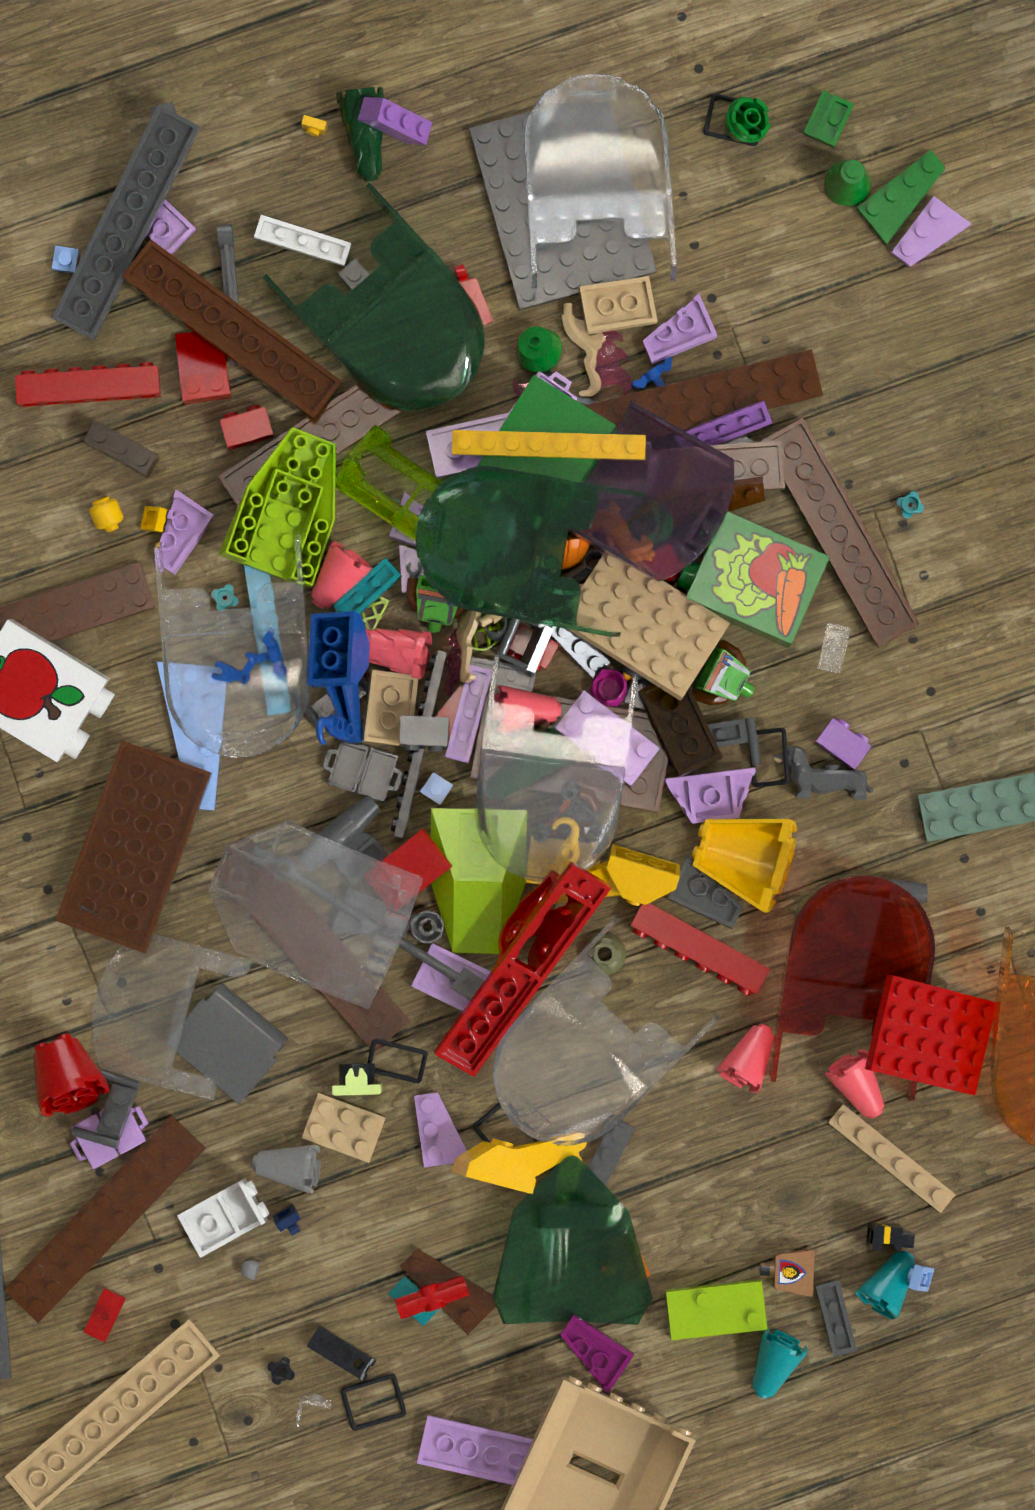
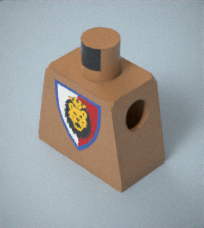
(791, 1271)

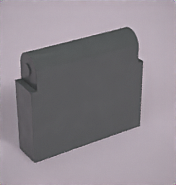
(230, 1042)

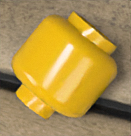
(106, 513)

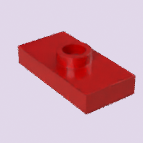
(104, 1315)

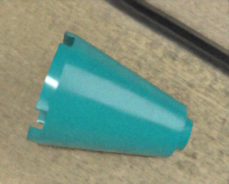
(888, 1285)
(776, 1361)

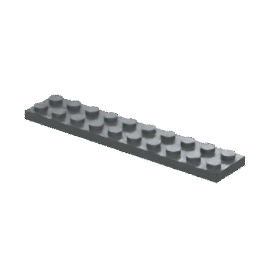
(126, 222)

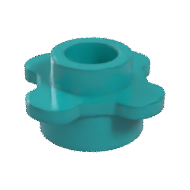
(911, 498)
(226, 591)

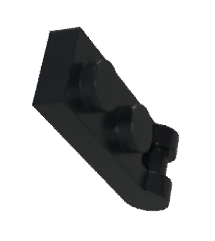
(340, 1352)

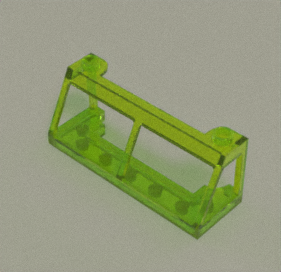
(352, 482)

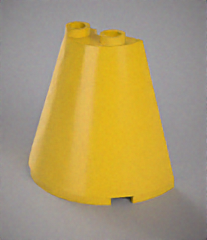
(747, 856)

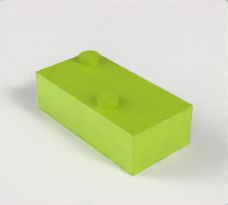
(716, 1309)

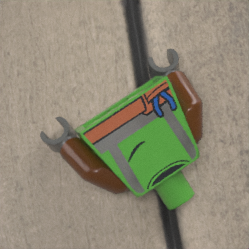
(429, 602)
(723, 676)

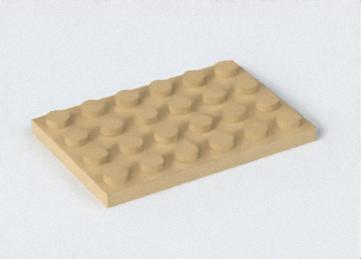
(660, 629)

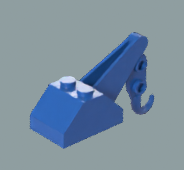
(338, 662)

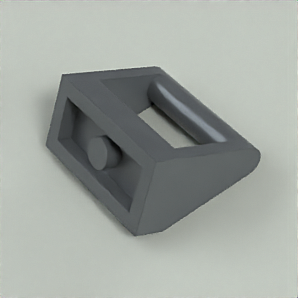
(534, 649)

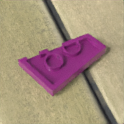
(598, 1351)

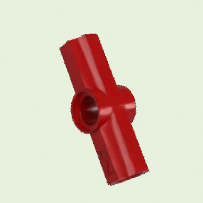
(432, 1297)

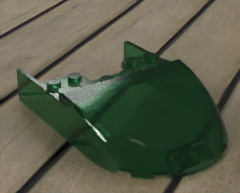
(405, 329)
(500, 542)

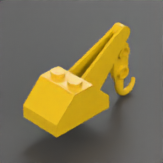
(635, 876)
(510, 1165)

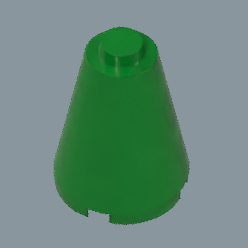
(847, 183)

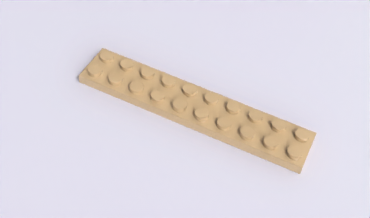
(112, 1415)

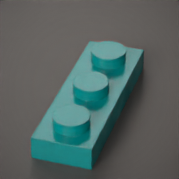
(369, 588)

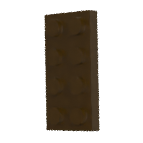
(681, 729)

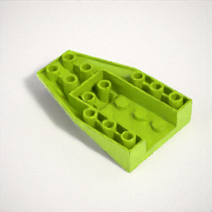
(283, 499)
(475, 892)

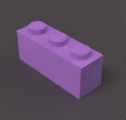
(395, 120)

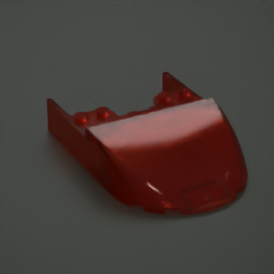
(844, 950)

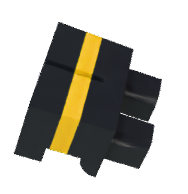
(888, 1234)

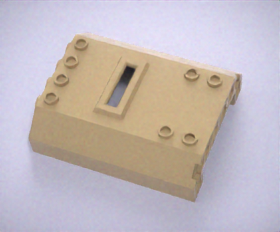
(610, 1434)

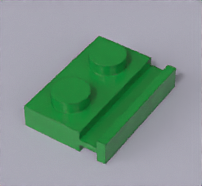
(828, 119)

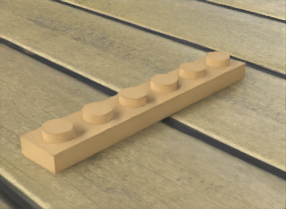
(891, 1158)

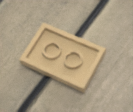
(618, 305)
(387, 700)
(343, 1127)

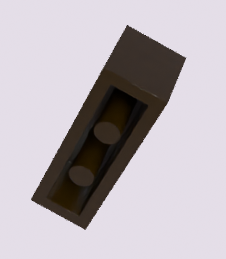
(121, 449)

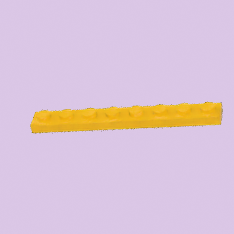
(548, 445)

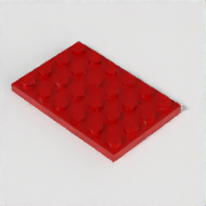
(930, 1035)

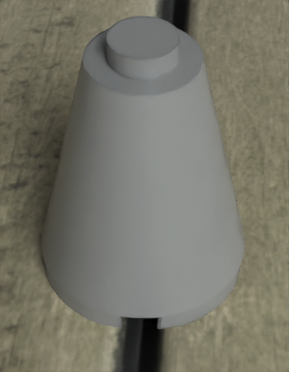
(290, 1166)

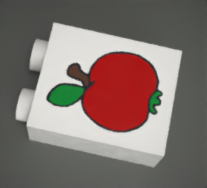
(47, 693)

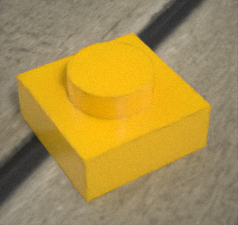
(314, 126)
(153, 519)

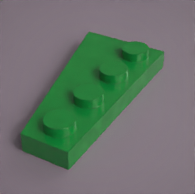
(897, 199)

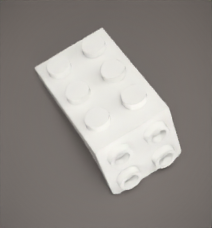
(224, 1217)

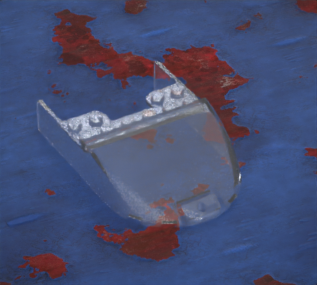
(597, 155)
(223, 714)
(549, 794)
(573, 1065)

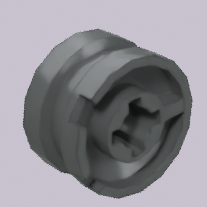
(422, 918)

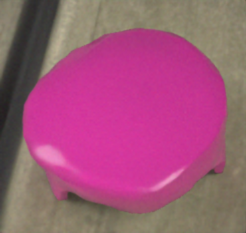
(609, 687)

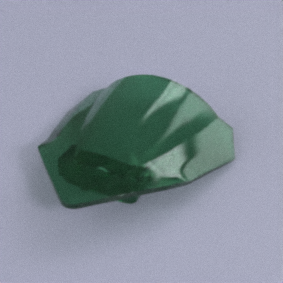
(571, 1254)

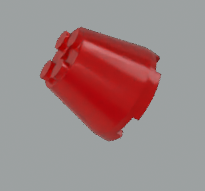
(66, 1077)

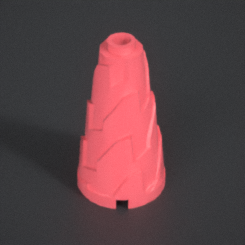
(400, 650)

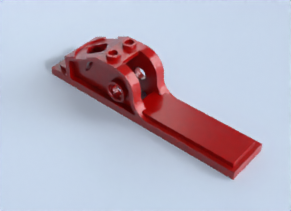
(513, 981)

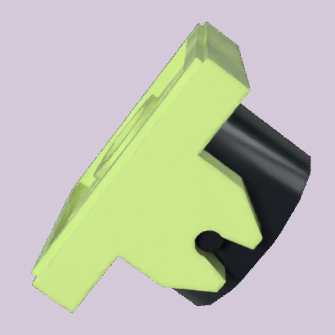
(357, 1080)

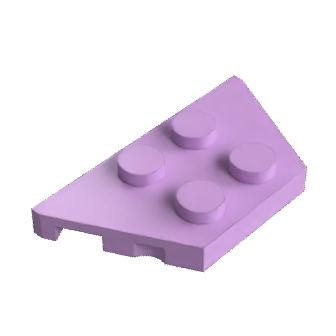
(711, 794)

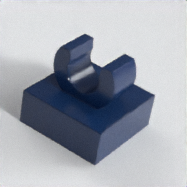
(287, 1219)

